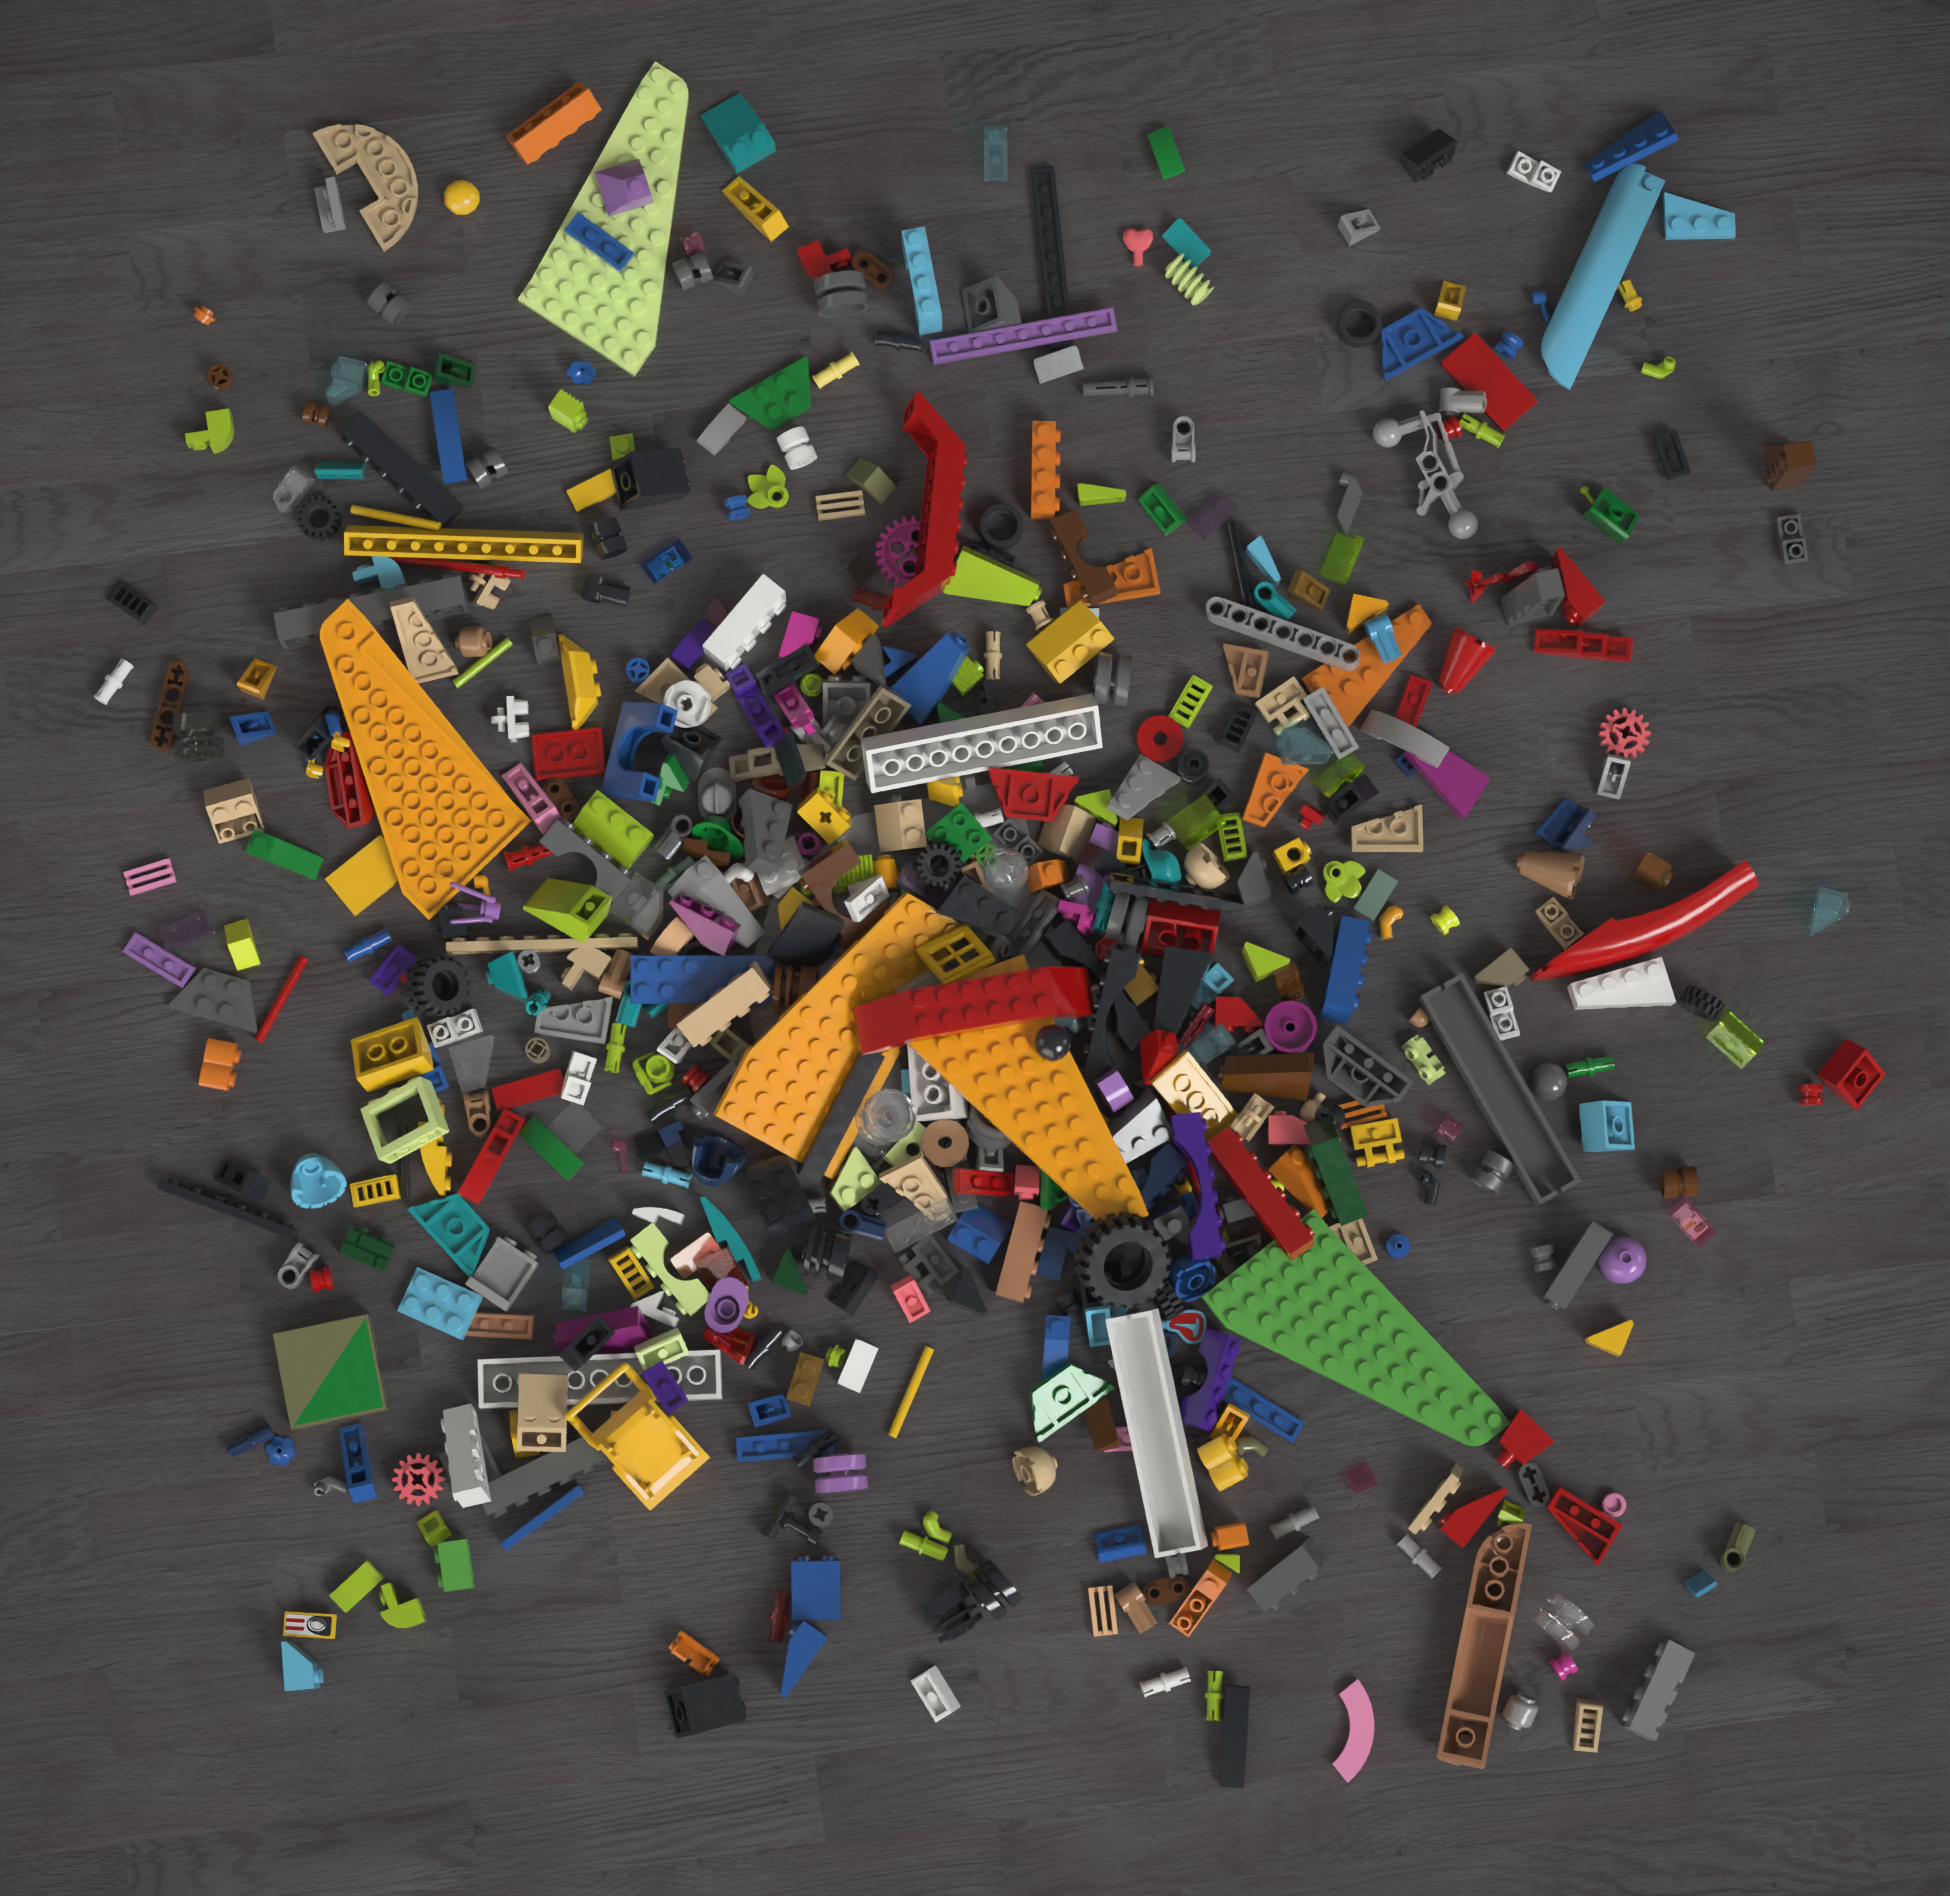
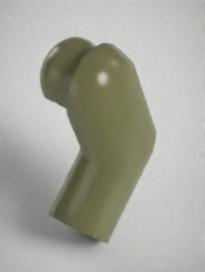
(1251, 1443)
(964, 1564)

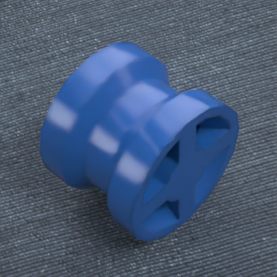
(1508, 345)
(737, 507)
(636, 667)

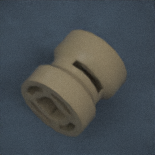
(538, 1055)

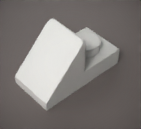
(866, 897)
(675, 1046)
(649, 1308)

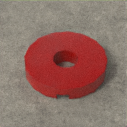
(1163, 725)

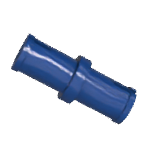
(367, 945)

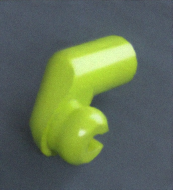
(1661, 370)
(374, 371)
(933, 1529)

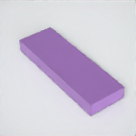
(159, 960)

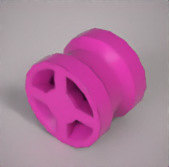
(1563, 1665)

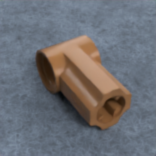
(617, 974)
(1133, 1603)

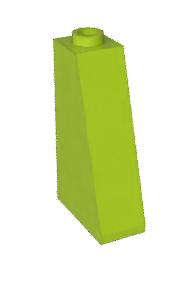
(991, 580)

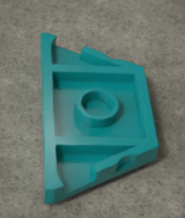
(455, 1229)

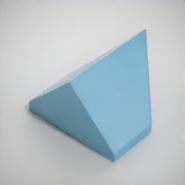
(1096, 1323)

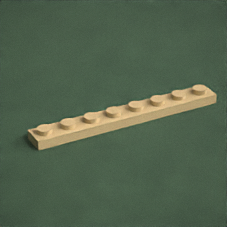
(553, 943)

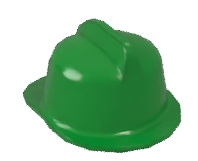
(719, 836)

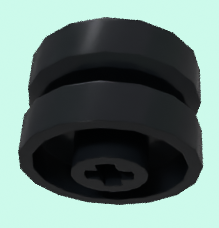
(990, 1592)

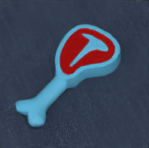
(1188, 1325)

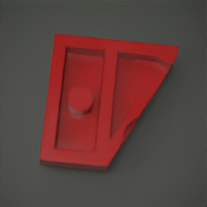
(734, 1343)

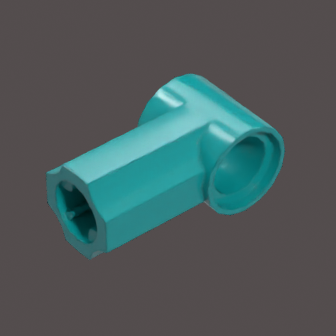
(1275, 604)
(627, 1012)

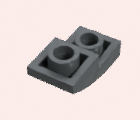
(1791, 538)
(1013, 837)

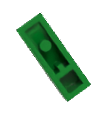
(284, 855)

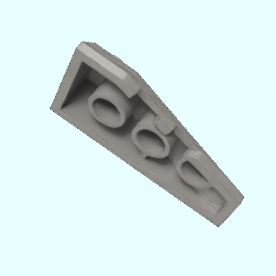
(710, 888)

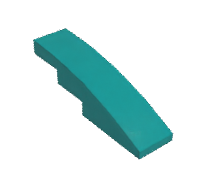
(725, 1232)

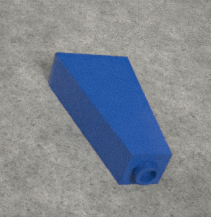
(932, 675)

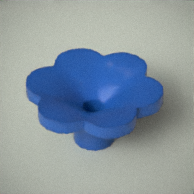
(581, 372)
(286, 1454)

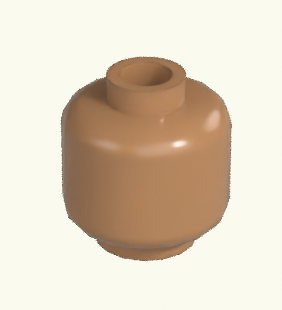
(473, 641)

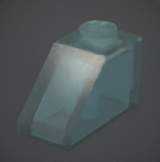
(995, 153)
(1302, 747)
(1827, 909)
(576, 1286)

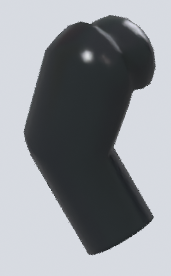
(1431, 1186)

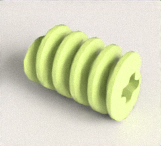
(1188, 280)

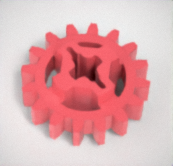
(1633, 737)
(426, 1471)

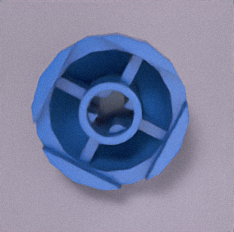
(1191, 1277)

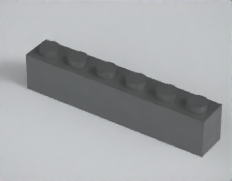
(541, 1474)

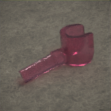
(620, 1146)

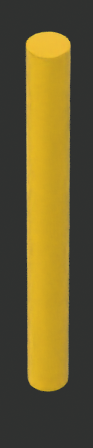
(396, 518)
(910, 1392)

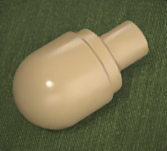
(1310, 1108)

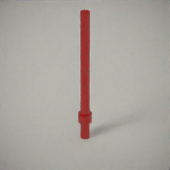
(499, 571)

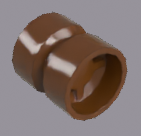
(1675, 1182)

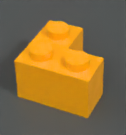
(845, 641)

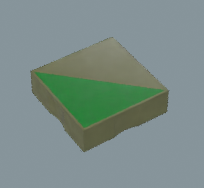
(330, 1371)

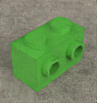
(455, 1565)

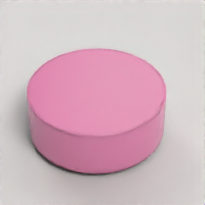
(1613, 1504)

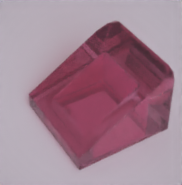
(1361, 1478)

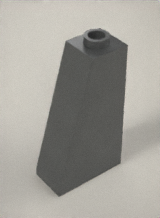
(1576, 1266)

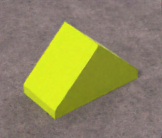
(241, 944)

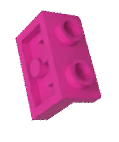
(1078, 914)

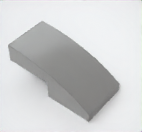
(721, 429)

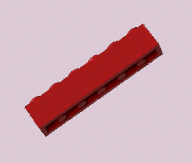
(1260, 1194)

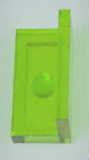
(1341, 558)
(1196, 822)
(1735, 1040)

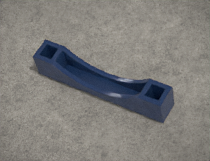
(1165, 1170)

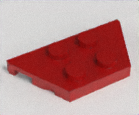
(1030, 793)

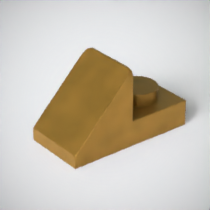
(1308, 590)

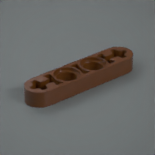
(169, 706)

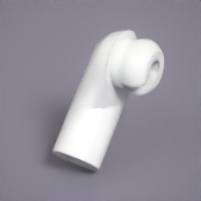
(738, 871)

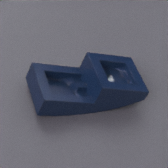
(1053, 1252)

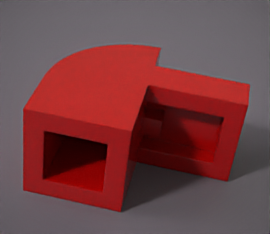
(817, 264)

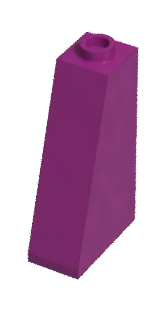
(1453, 781)
(628, 1324)

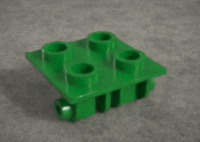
(960, 830)

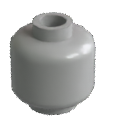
(1520, 1710)

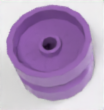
(840, 1473)

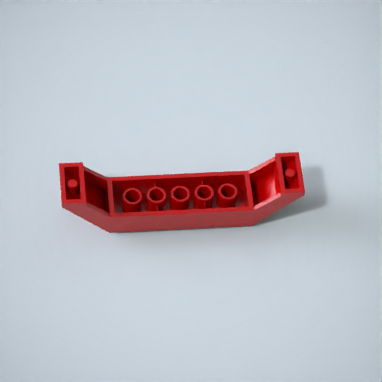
(939, 509)
(973, 1006)

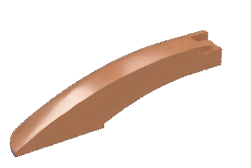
(1483, 1647)

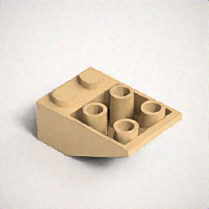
(542, 1412)

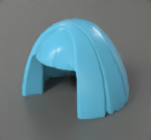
(316, 1181)

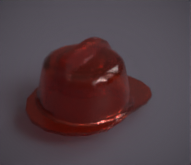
(773, 786)

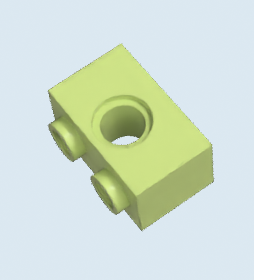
(898, 1152)

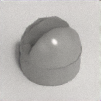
(792, 1340)

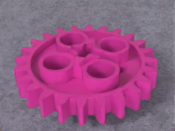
(900, 534)

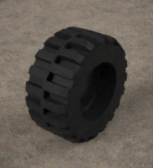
(1143, 1280)

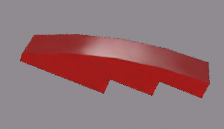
(1583, 645)

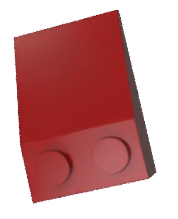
(1580, 597)

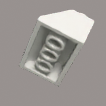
(932, 1094)

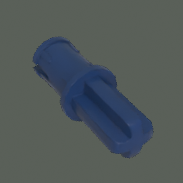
(250, 1440)

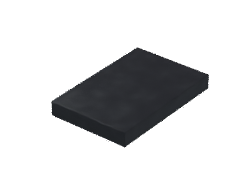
(805, 937)

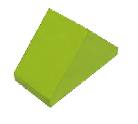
(1096, 805)

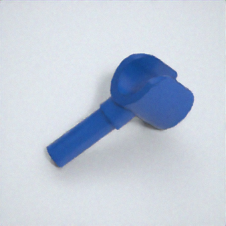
(1539, 297)

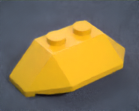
(579, 680)

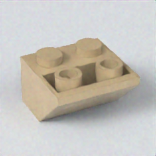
(233, 810)

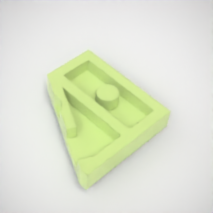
(854, 1181)

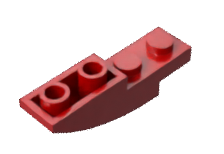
(491, 1156)

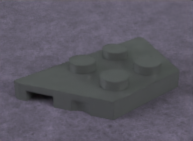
(219, 1000)

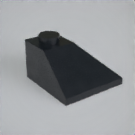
(691, 748)

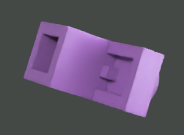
(1113, 1090)

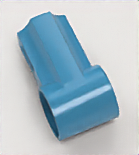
(1381, 633)

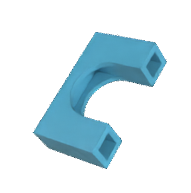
(923, 282)

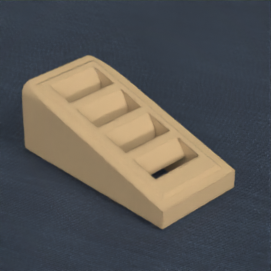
(1596, 1726)

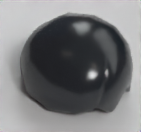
(1052, 1042)

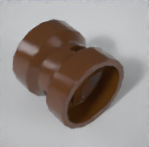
(316, 414)

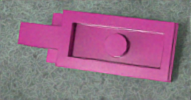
(795, 708)

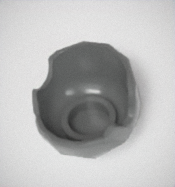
(1548, 1081)

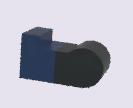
(678, 1152)

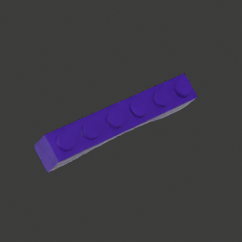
(1189, 1137)

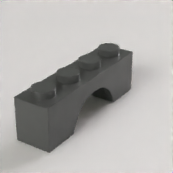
(563, 839)

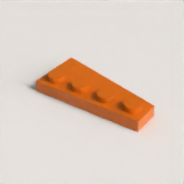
(1133, 579)

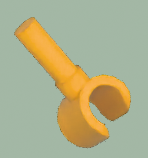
(481, 881)

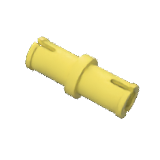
(835, 370)

